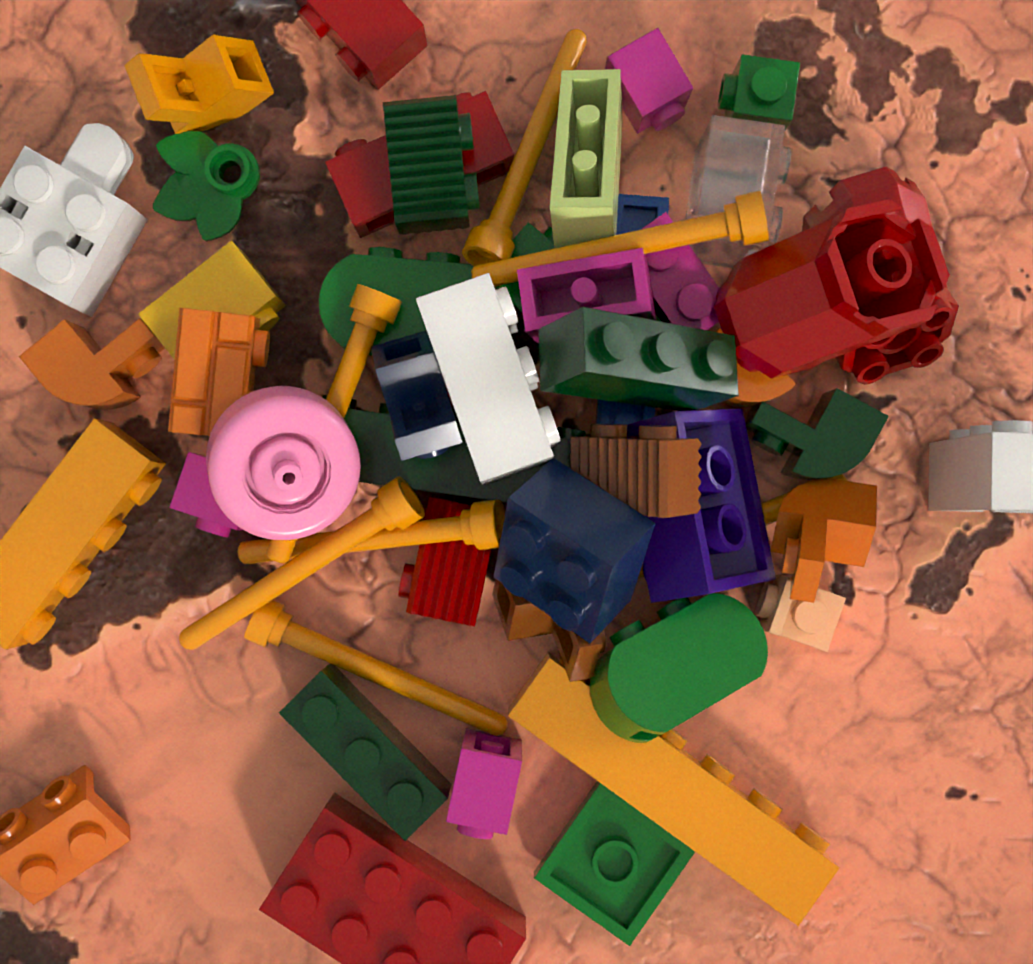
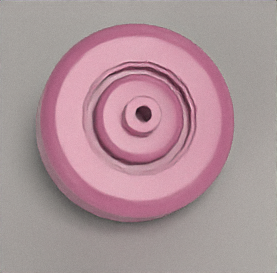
(282, 463)

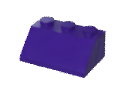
(728, 537)

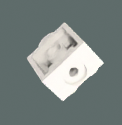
(65, 223)

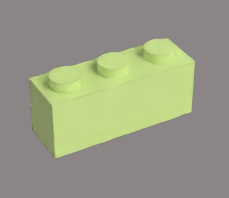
(587, 156)

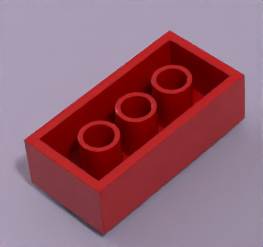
(386, 900)

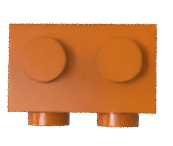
(58, 835)

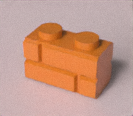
(213, 366)

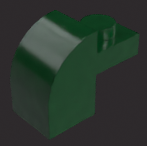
(828, 445)

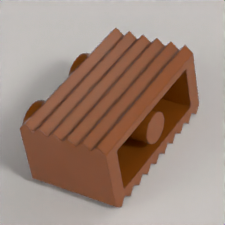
(645, 471)

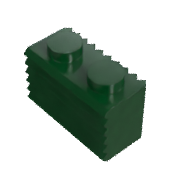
(427, 164)

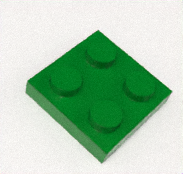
(613, 863)

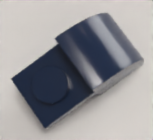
(415, 396)

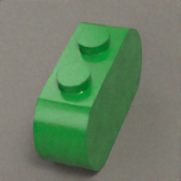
(390, 274)
(677, 665)

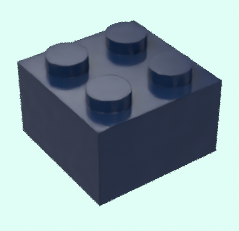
(571, 549)

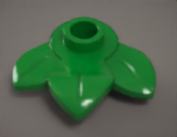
(198, 182)

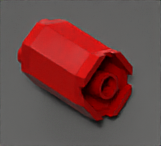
(831, 289)
(918, 345)

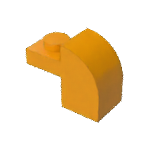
(204, 88)

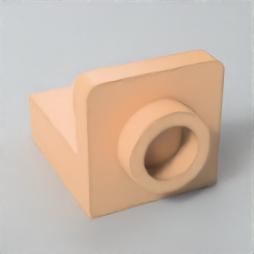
(799, 620)

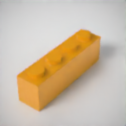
(67, 526)

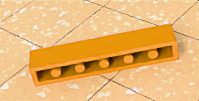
(681, 794)

